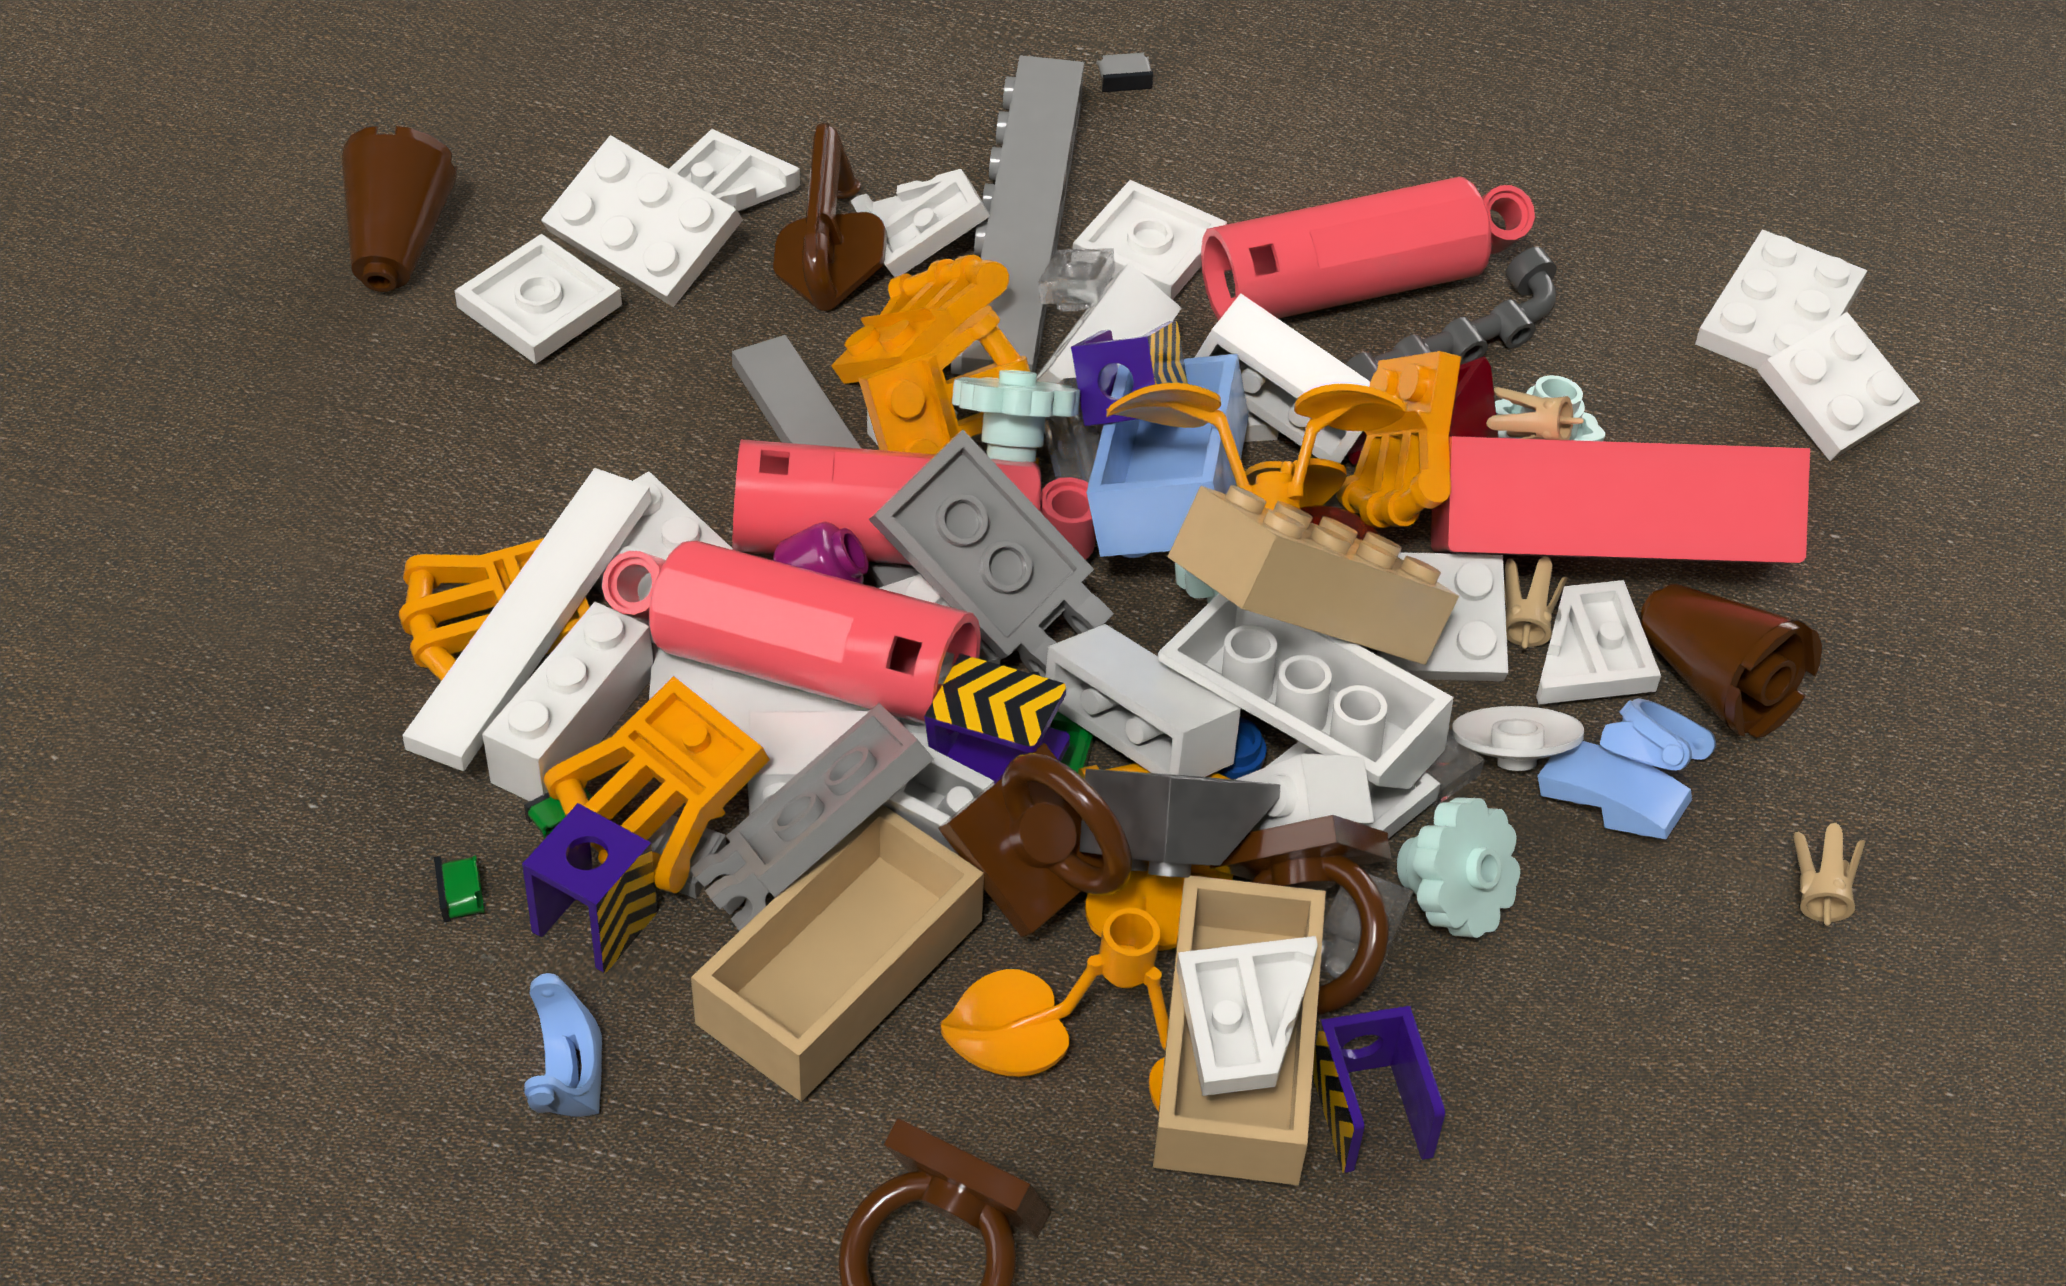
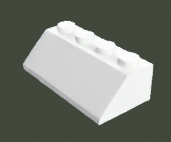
(1316, 689)

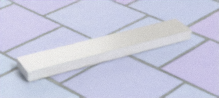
(527, 619)

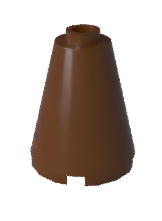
(393, 201)
(1733, 655)

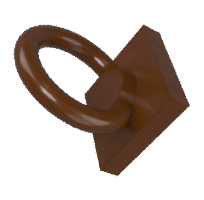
(1028, 839)
(1315, 857)
(956, 1188)

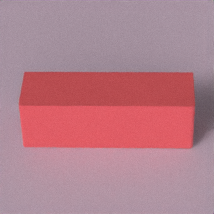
(1624, 500)

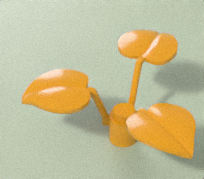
(1297, 483)
(1010, 1015)

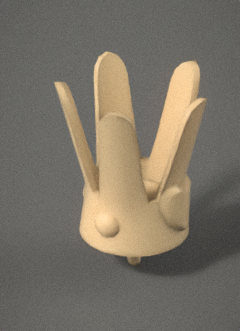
(1550, 421)
(1530, 618)
(1829, 893)

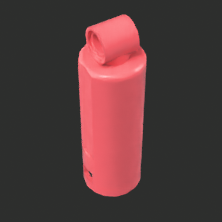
(1362, 246)
(800, 485)
(794, 625)

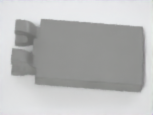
(990, 552)
(812, 813)

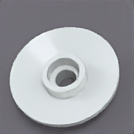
(1518, 734)

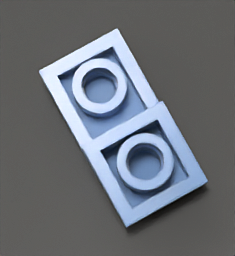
(1629, 792)

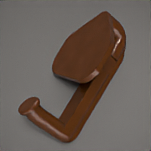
(829, 252)

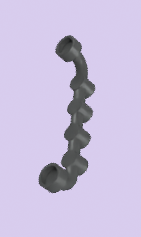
(1513, 322)

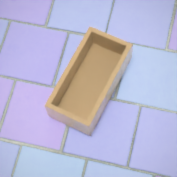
(1313, 573)
(837, 951)
(1249, 1131)

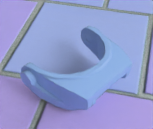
(1657, 736)
(565, 1027)

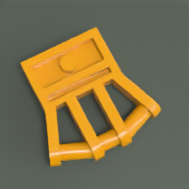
(921, 314)
(913, 400)
(1408, 461)
(489, 580)
(688, 750)

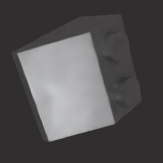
(1178, 817)

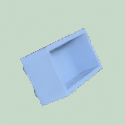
(1152, 471)

